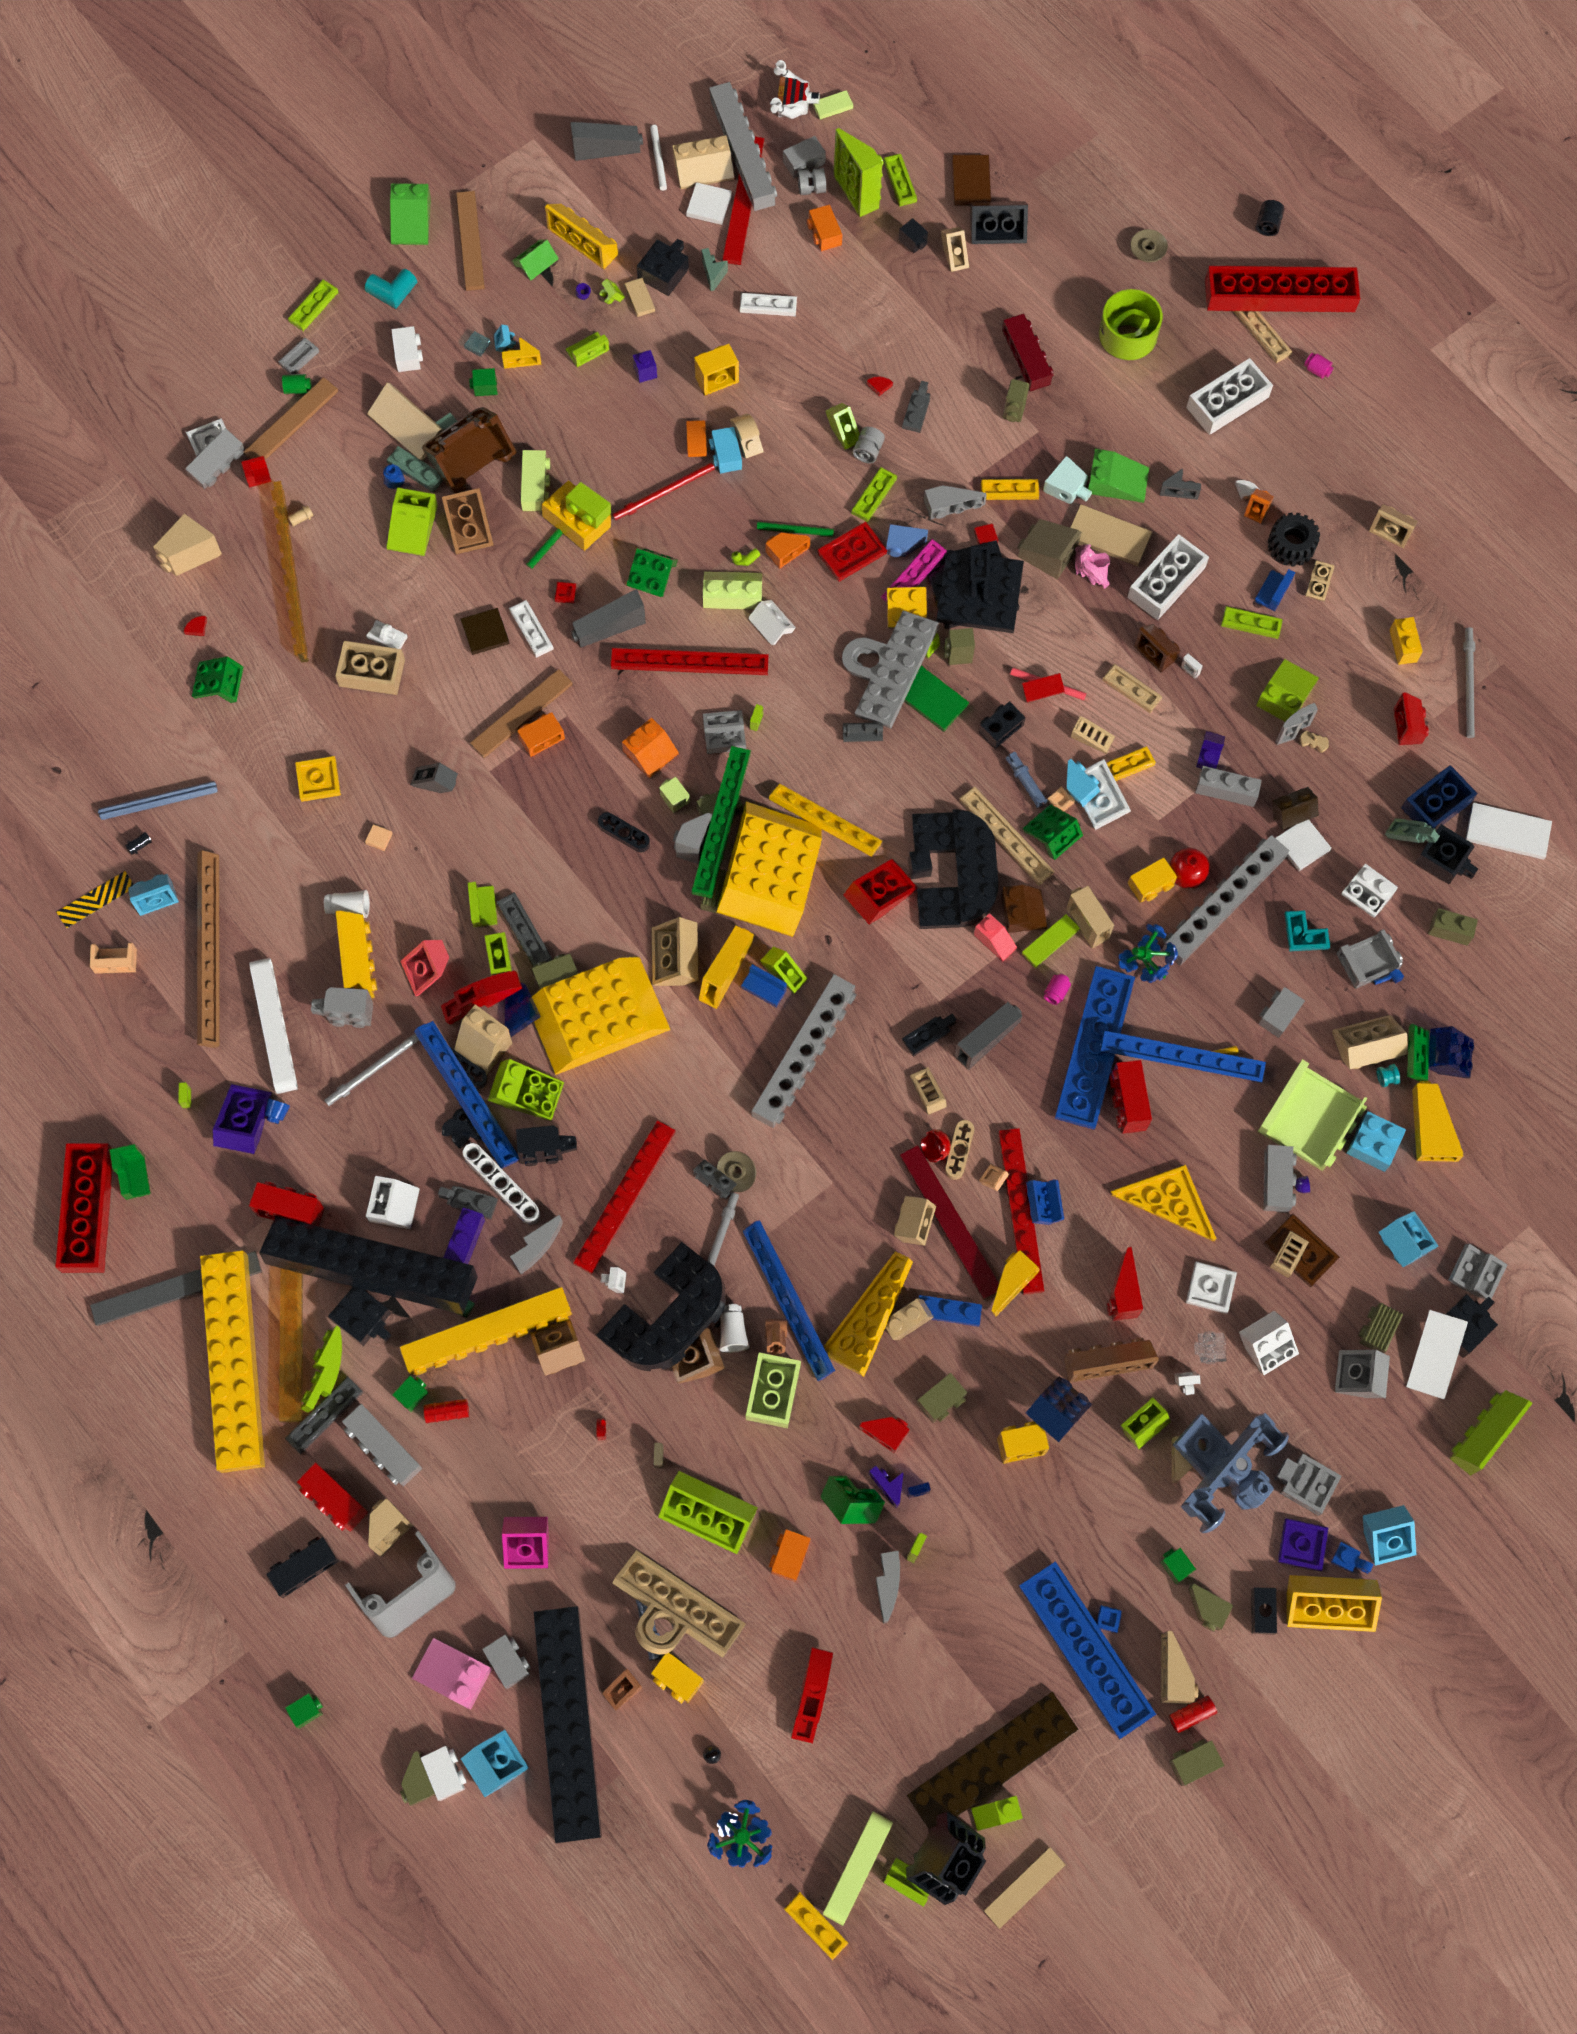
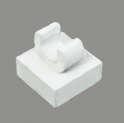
(615, 1280)
(1187, 1380)

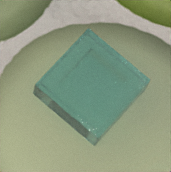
(477, 343)

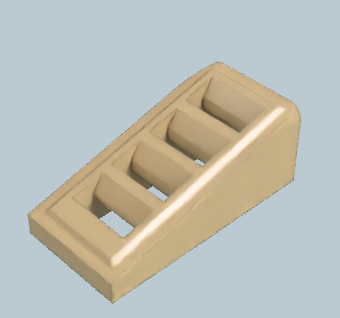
(1090, 726)
(934, 1102)
(1280, 1267)

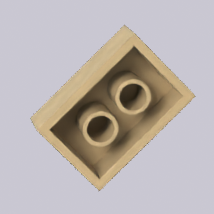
(370, 667)

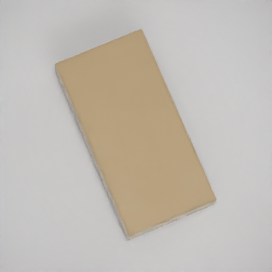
(639, 297)

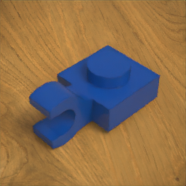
(1348, 1558)

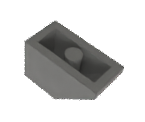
(434, 778)

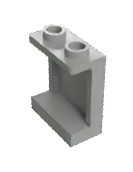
(1370, 959)

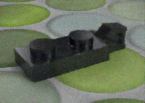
(928, 1034)

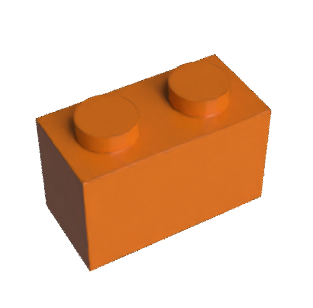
(825, 228)
(540, 734)
(790, 1555)

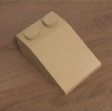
(1176, 1677)

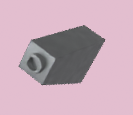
(604, 140)
(610, 619)
(987, 1035)

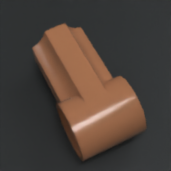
(776, 1333)

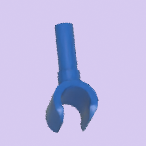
(1396, 975)

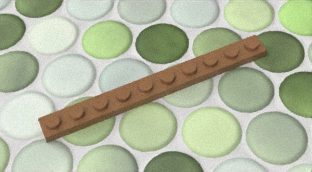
(208, 949)

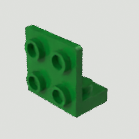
(650, 571)
(218, 677)
(1055, 830)

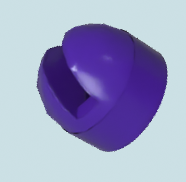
(587, 290)
(1303, 1185)

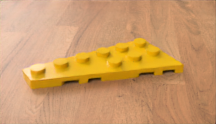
(862, 1328)

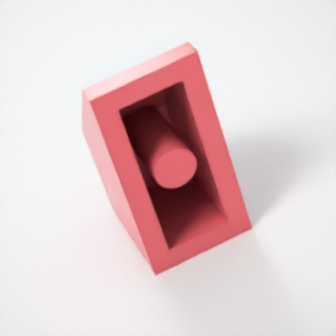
(995, 937)

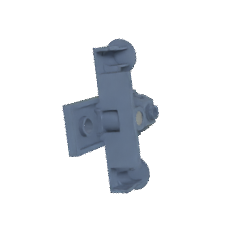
(1227, 1466)

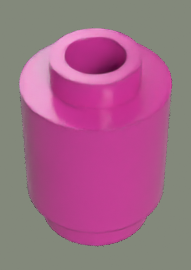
(1319, 365)
(1057, 989)

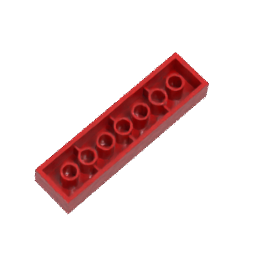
(1282, 289)

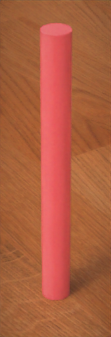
(1029, 677)

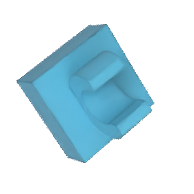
(502, 338)

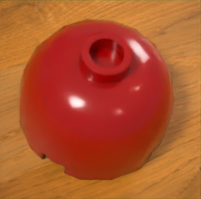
(1190, 867)

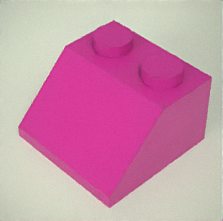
(525, 1542)

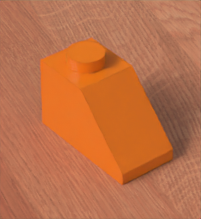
(1258, 505)
(786, 547)

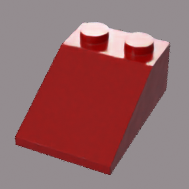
(879, 891)
(1125, 1296)

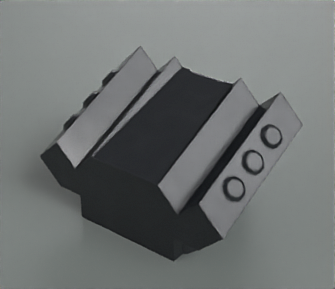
(948, 1859)

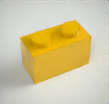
(1405, 640)
(1152, 880)

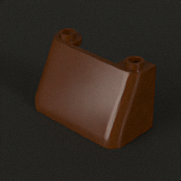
(468, 447)

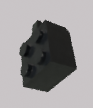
(663, 266)
(1447, 856)
(543, 1145)
(361, 1316)
(1478, 1319)

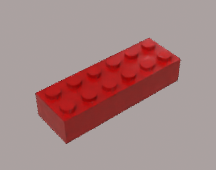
(84, 1208)

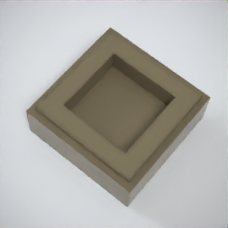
(658, 1455)

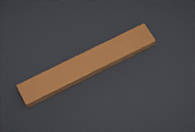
(470, 240)
(292, 420)
(521, 713)

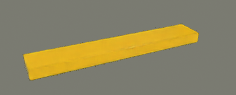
(825, 819)

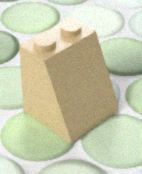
(186, 546)
(482, 1039)

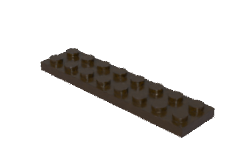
(993, 1761)

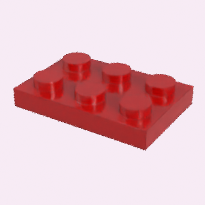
(852, 551)

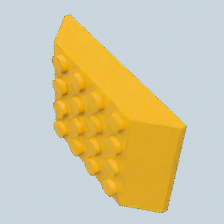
(770, 869)
(597, 1013)

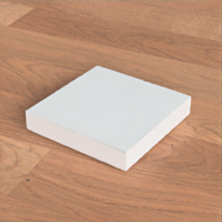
(709, 203)
(204, 435)
(1304, 844)
(1211, 1287)

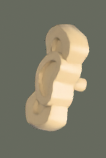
(1314, 741)

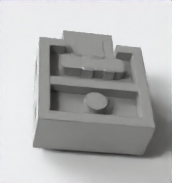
(1307, 1483)

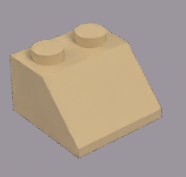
(1393, 525)

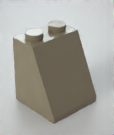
(1049, 547)

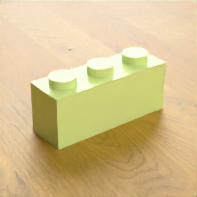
(534, 479)

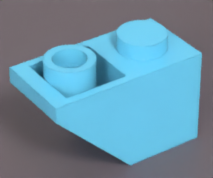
(1079, 784)

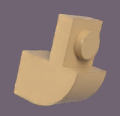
(748, 435)

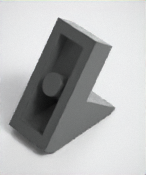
(1177, 488)

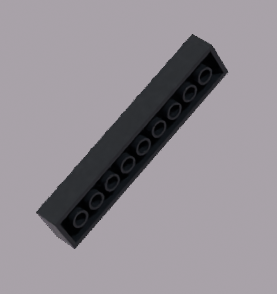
(369, 1265)
(567, 1725)

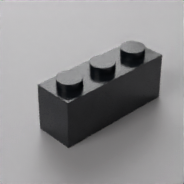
(302, 1566)

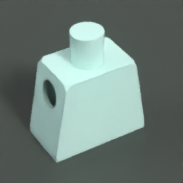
(1067, 482)

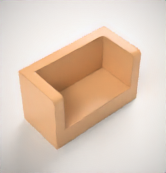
(113, 960)

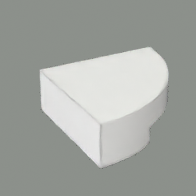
(1245, 488)

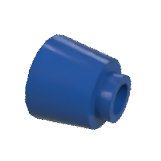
(393, 476)
(276, 1111)

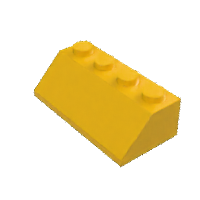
(581, 235)
(355, 952)
(1333, 1603)

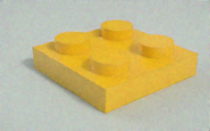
(905, 599)
(318, 778)

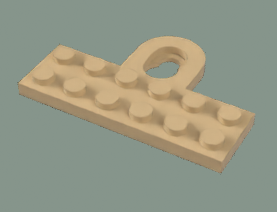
(677, 1603)

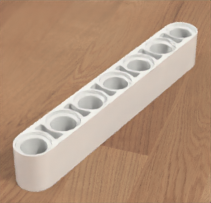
(273, 1026)

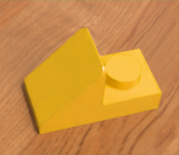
(525, 356)

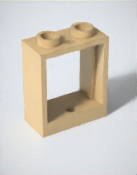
(1089, 916)

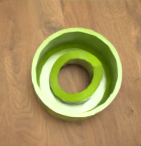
(1134, 309)

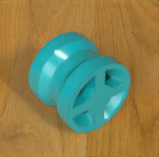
(1388, 1075)

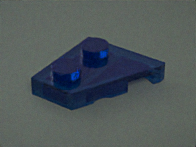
(520, 1010)

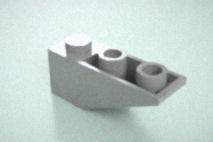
(949, 500)

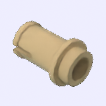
(300, 516)

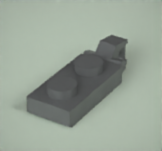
(917, 409)
(461, 1197)

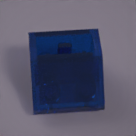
(1450, 1052)

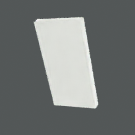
(1508, 831)

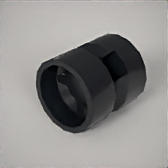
(1270, 217)

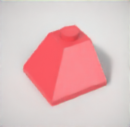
(425, 964)

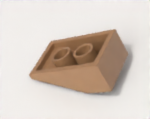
(467, 521)

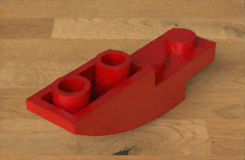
(481, 993)
(812, 1695)

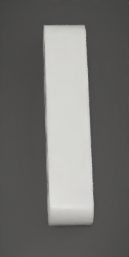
(506, 1192)

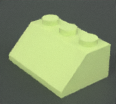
(732, 590)

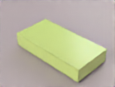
(833, 105)

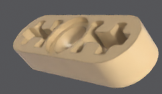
(957, 1134)

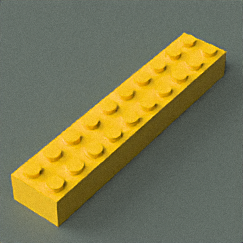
(232, 1362)

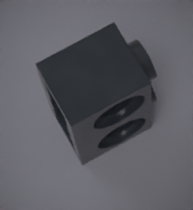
(1005, 727)

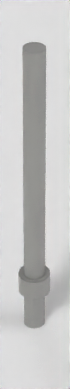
(1469, 648)
(344, 1090)
(727, 1214)

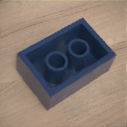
(1439, 798)
(1059, 1408)

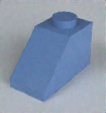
(905, 540)

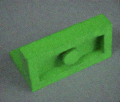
(536, 258)

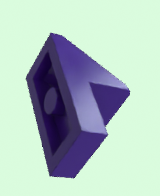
(1210, 750)
(891, 1490)

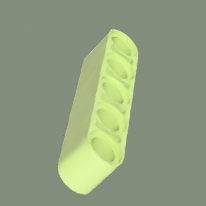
(857, 1868)

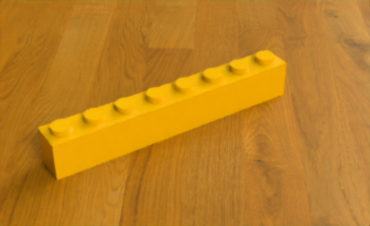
(485, 1331)

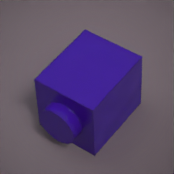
(645, 366)

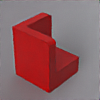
(256, 471)

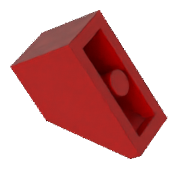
(886, 1431)

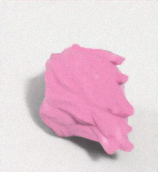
(1092, 565)

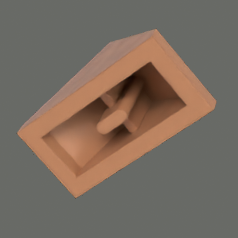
(622, 1690)

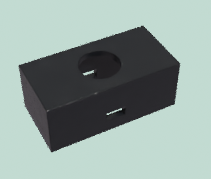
(1262, 1624)

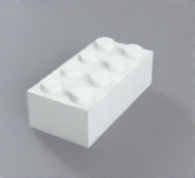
(1229, 396)
(1168, 577)

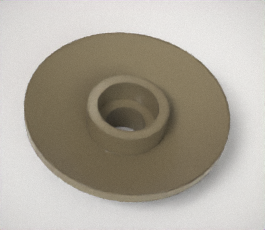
(1149, 240)
(728, 1165)

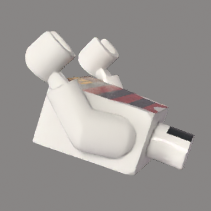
(793, 94)

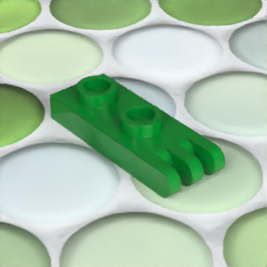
(1418, 1053)

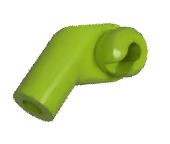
(745, 560)

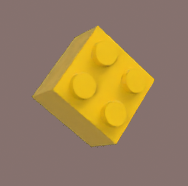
(716, 369)
(1022, 1442)
(677, 1678)

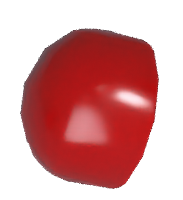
(935, 1145)

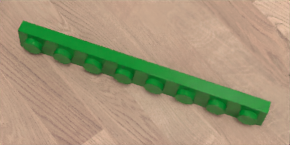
(721, 822)

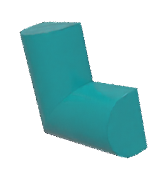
(393, 292)
(1302, 938)

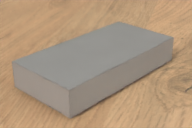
(298, 356)

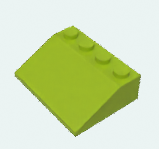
(858, 172)

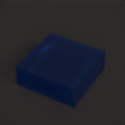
(918, 1490)

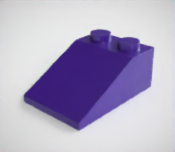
(241, 1119)

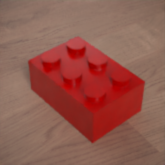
(1130, 1097)
(285, 1203)
(331, 1498)

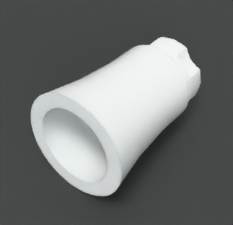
(352, 902)
(733, 1330)

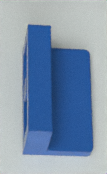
(1274, 589)
(764, 986)

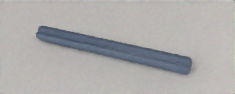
(157, 800)

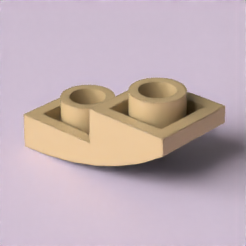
(1320, 580)

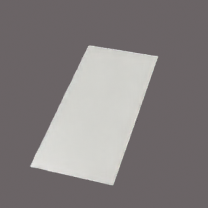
(1437, 1354)

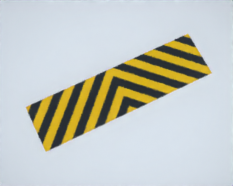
(95, 899)

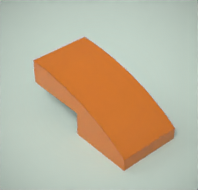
(696, 438)

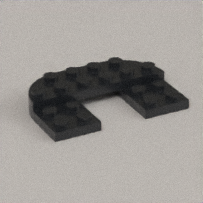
(975, 868)
(665, 1341)

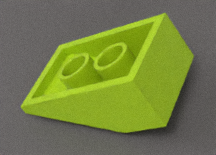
(1287, 690)

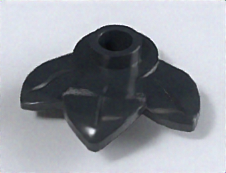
(460, 1130)

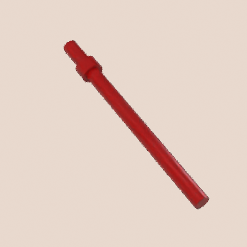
(631, 508)

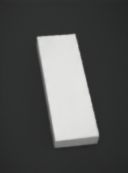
(768, 304)
(531, 628)

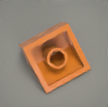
(649, 747)

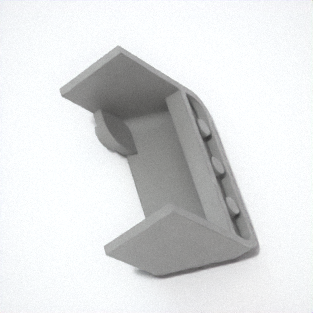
(413, 1602)

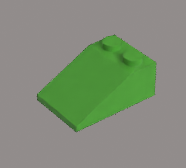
(410, 214)
(1117, 476)

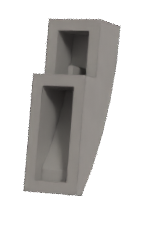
(537, 1244)
(888, 1584)

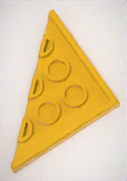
(1170, 1197)

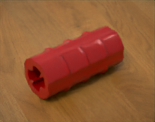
(446, 1411)
(1192, 1714)

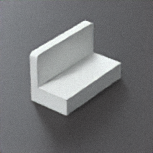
(771, 621)

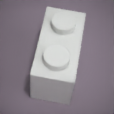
(406, 349)
(443, 1772)

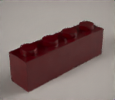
(1027, 352)

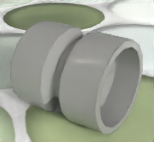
(818, 181)
(868, 445)

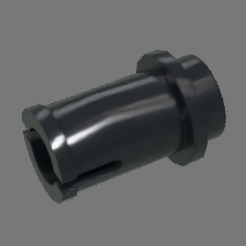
(138, 843)

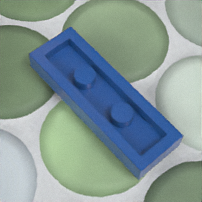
(953, 1310)

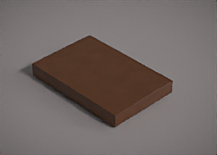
(971, 179)
(1315, 1259)

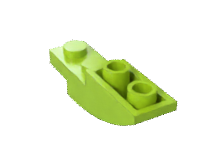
(328, 1363)

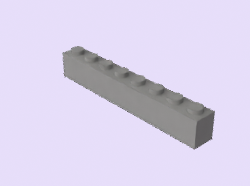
(742, 146)

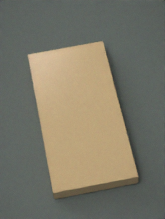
(403, 420)
(1111, 535)

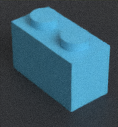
(726, 450)

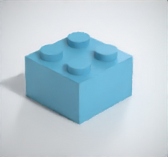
(1376, 1141)

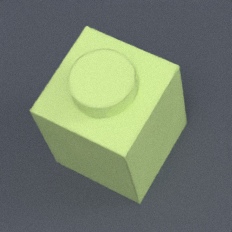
(674, 794)

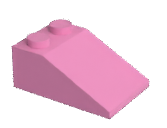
(452, 1673)

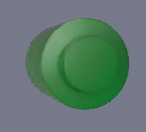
(296, 383)

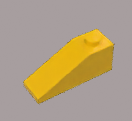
(1015, 1277)

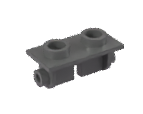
(862, 732)
(711, 1175)

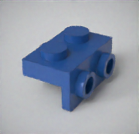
(1045, 1201)

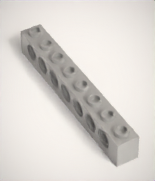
(1275, 853)
(836, 988)

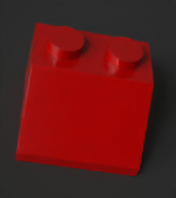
(1410, 720)

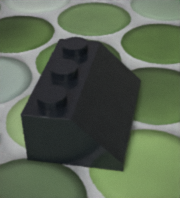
(998, 222)

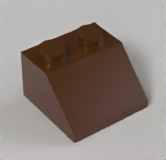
(1156, 647)
(1023, 908)

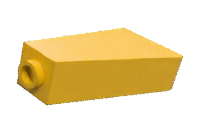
(725, 967)
(1433, 1126)

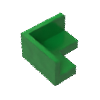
(131, 1170)
(851, 1504)

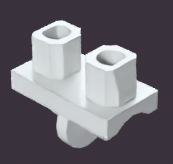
(386, 635)

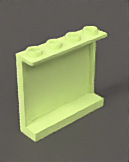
(1312, 1117)

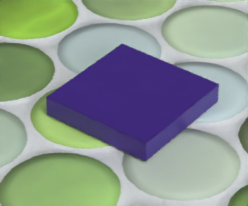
(1303, 1544)

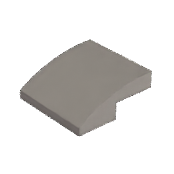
(1299, 720)
(724, 731)
(1477, 1272)

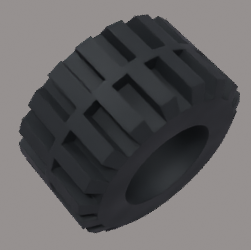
(1297, 526)

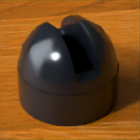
(712, 1760)

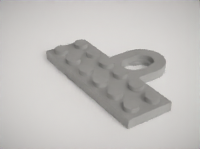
(896, 668)

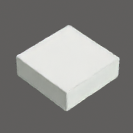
(1191, 666)

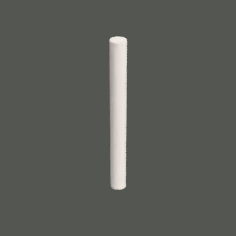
(658, 157)

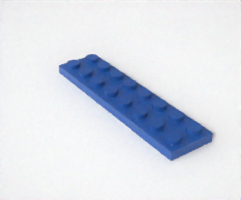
(1089, 1066)
(1087, 1650)

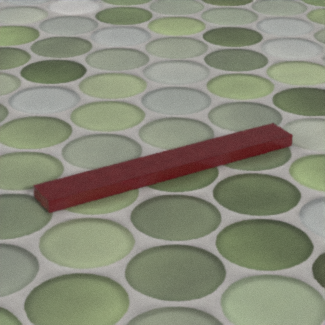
(950, 1222)

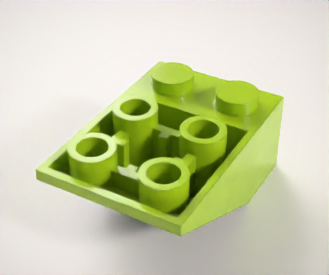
(411, 521)
(525, 1090)

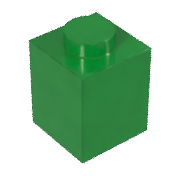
(484, 382)
(411, 1393)
(1177, 1564)
(305, 1710)

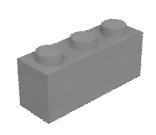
(215, 459)
(1228, 786)
(1279, 1178)

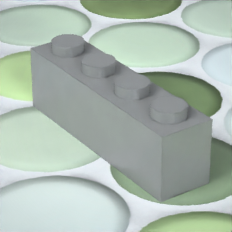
(382, 1445)

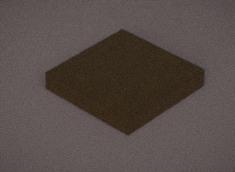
(485, 631)

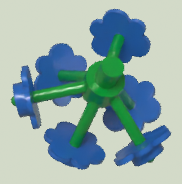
(1146, 950)
(731, 1826)

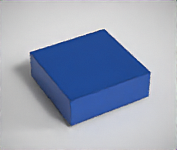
(1108, 1619)

